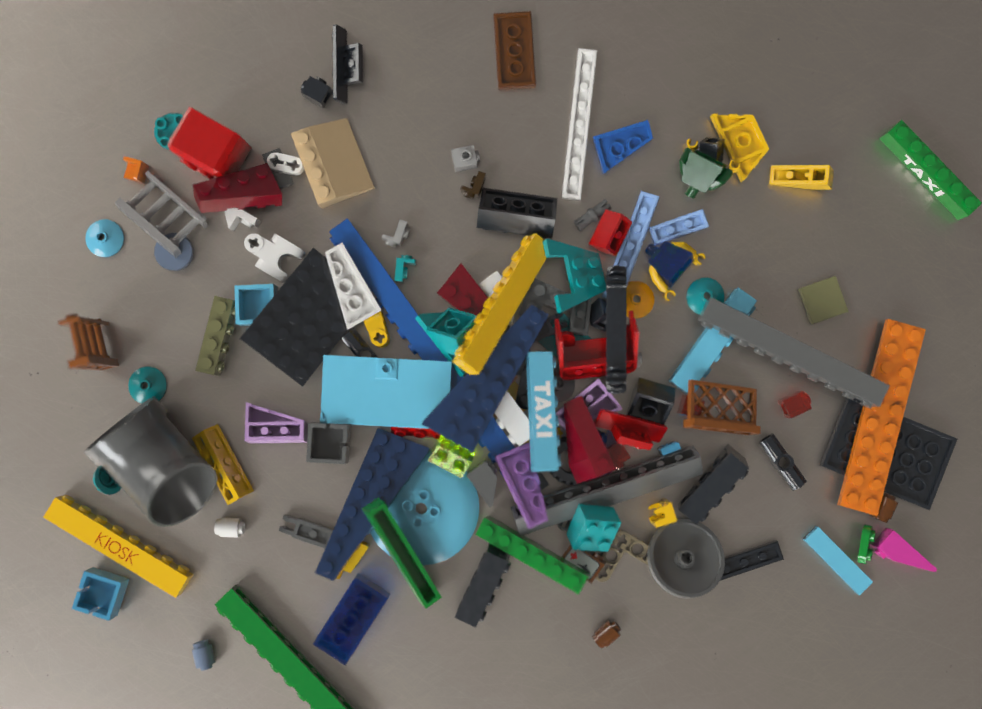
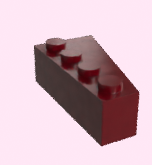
(239, 190)
(463, 292)

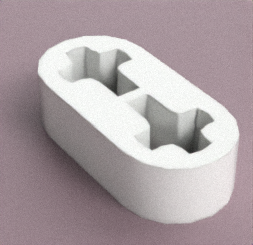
(286, 159)

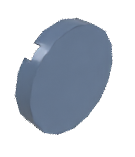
(168, 261)

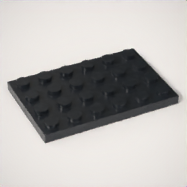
(299, 321)
(917, 461)

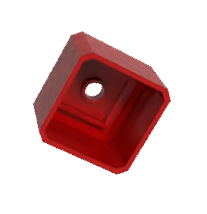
(208, 145)

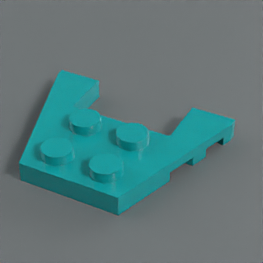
(583, 273)

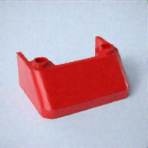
(588, 357)

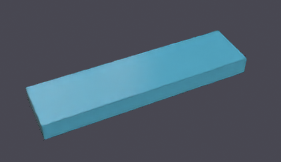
(838, 560)

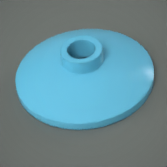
(110, 244)

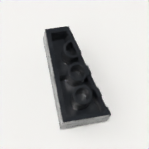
(714, 485)
(482, 586)

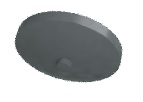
(686, 558)

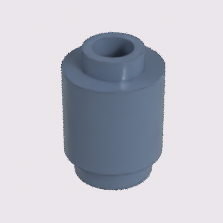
(203, 655)

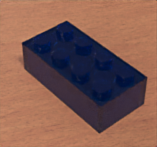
(351, 619)

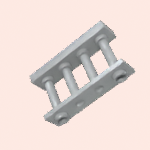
(157, 232)

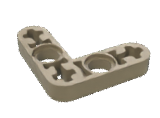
(625, 547)

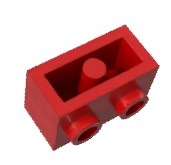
(610, 232)

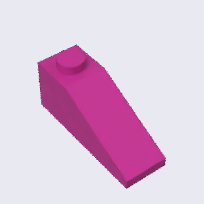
(895, 548)

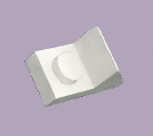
(234, 216)

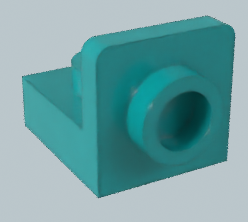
(401, 271)

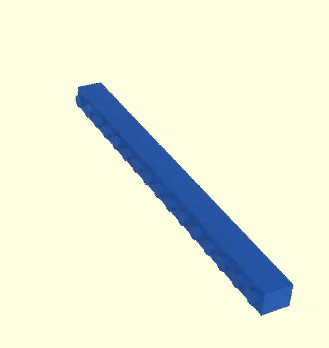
(404, 315)

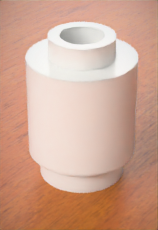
(229, 527)

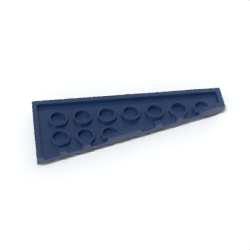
(473, 401)
(382, 475)

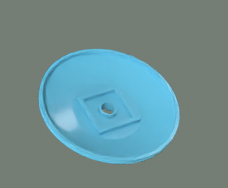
(449, 516)

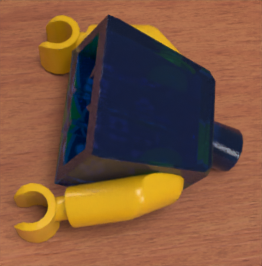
(669, 263)

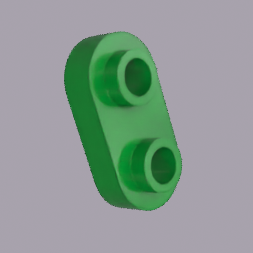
(868, 536)

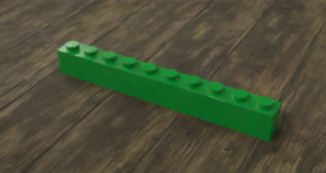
(279, 651)

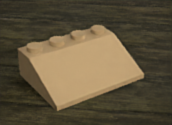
(332, 162)

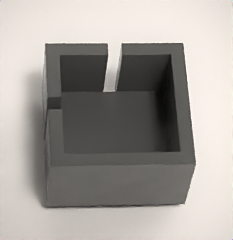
(328, 443)

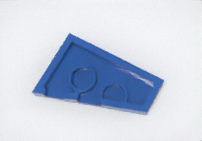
(620, 143)

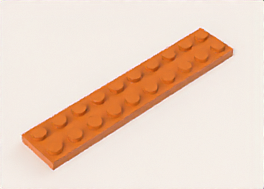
(880, 426)

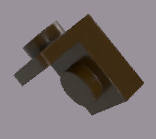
(477, 184)

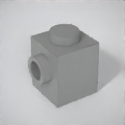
(465, 158)

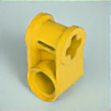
(376, 326)

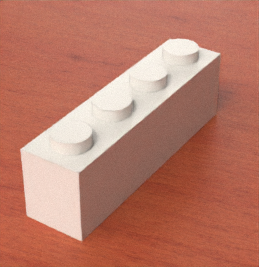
(513, 419)

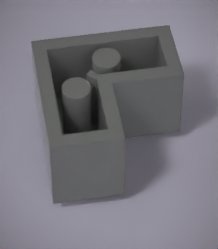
(540, 295)

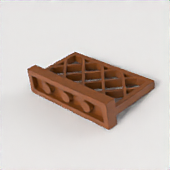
(718, 424)

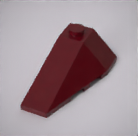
(586, 449)

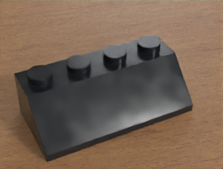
(517, 213)

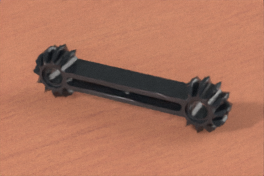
(616, 329)

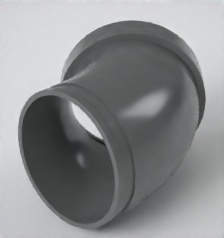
(155, 465)

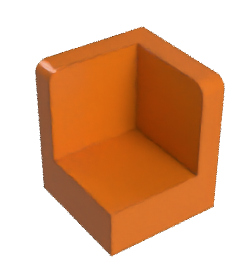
(135, 170)

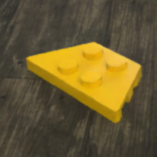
(742, 141)

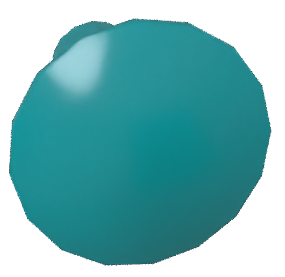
(165, 128)

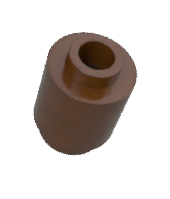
(887, 508)
(607, 634)

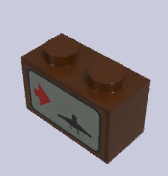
(586, 560)

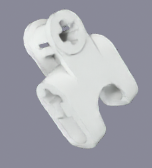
(272, 253)

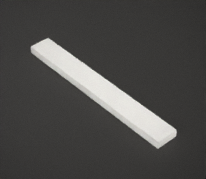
(579, 124)

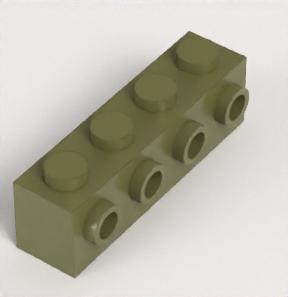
(217, 336)

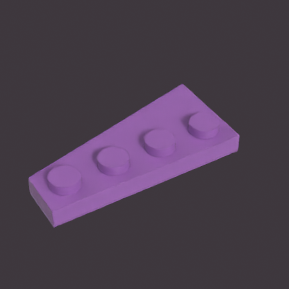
(523, 484)

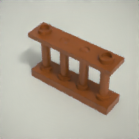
(88, 343)

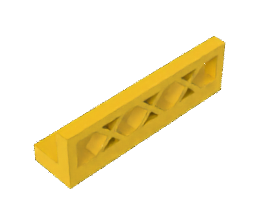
(224, 463)

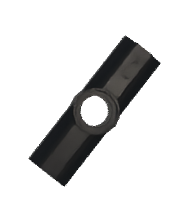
(357, 343)
(789, 471)

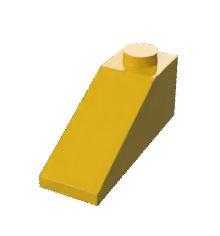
(802, 176)

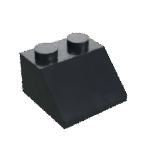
(651, 401)

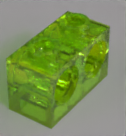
(451, 456)

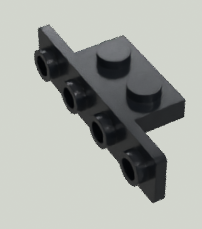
(346, 64)

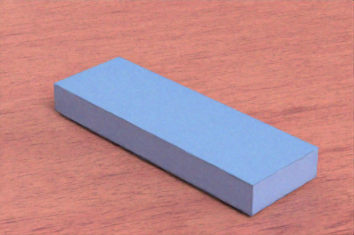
(678, 227)

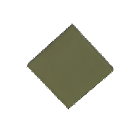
(823, 300)

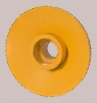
(646, 296)

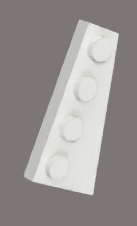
(352, 291)

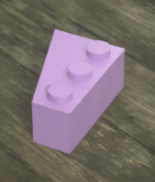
(595, 398)
(273, 427)

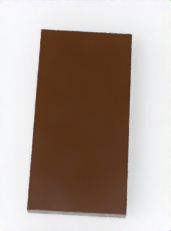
(514, 50)

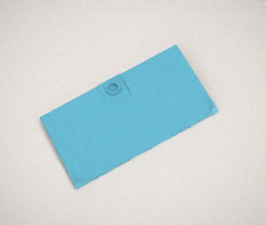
(382, 390)

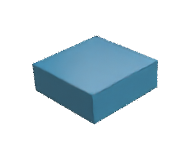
(669, 448)

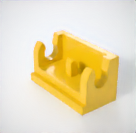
(664, 513)

